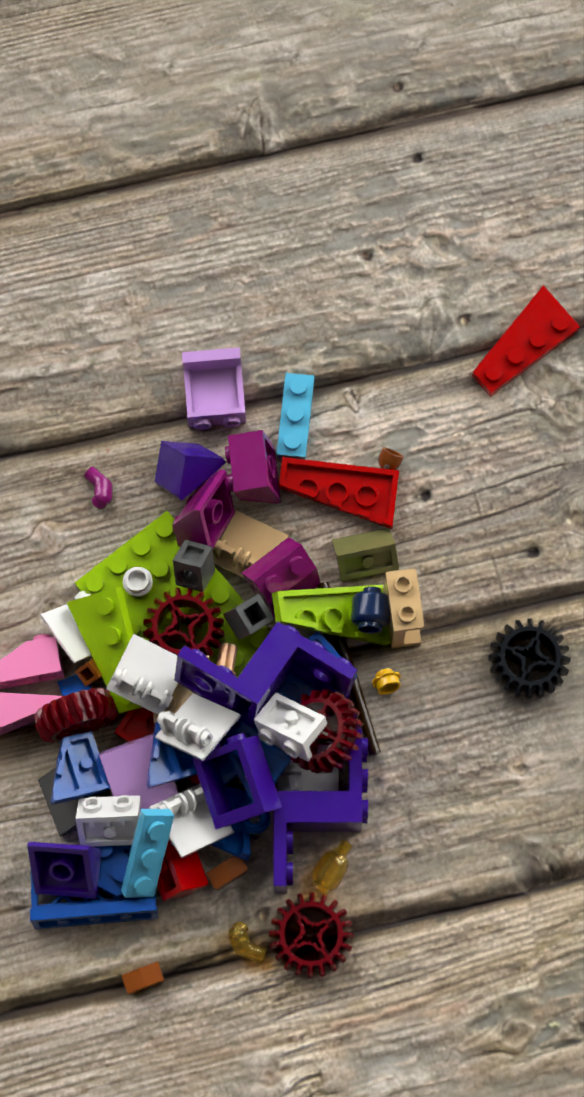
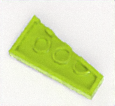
(324, 612)
(107, 632)

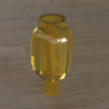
(331, 868)

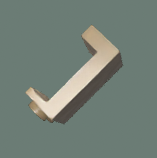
(404, 608)

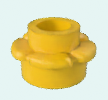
(386, 681)

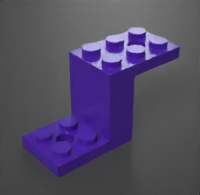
(265, 673)
(319, 813)

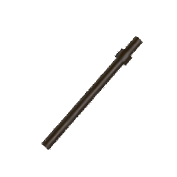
(357, 694)

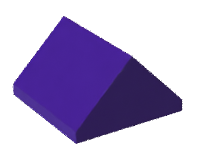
(185, 467)
(64, 869)

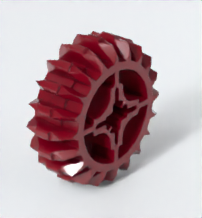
(195, 622)
(75, 714)
(340, 727)
(296, 913)

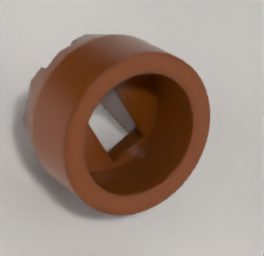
(390, 457)

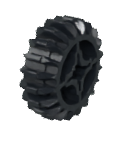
(518, 656)

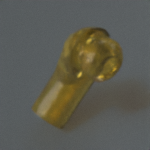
(241, 943)

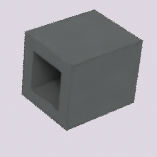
(248, 617)

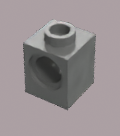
(194, 565)

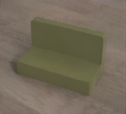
(365, 554)

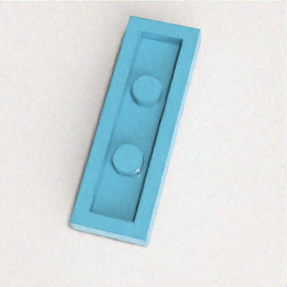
(295, 416)
(147, 853)

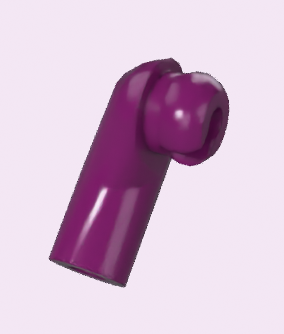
(103, 487)

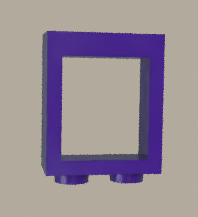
(257, 775)

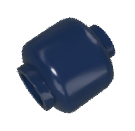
(370, 610)

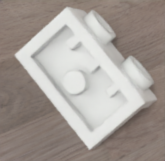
(289, 726)
(107, 820)

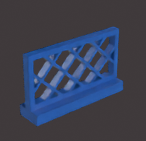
(91, 911)

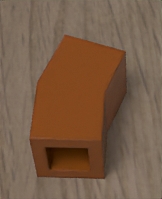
(89, 673)
(227, 872)
(142, 978)

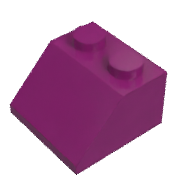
(253, 467)
(206, 512)
(282, 570)

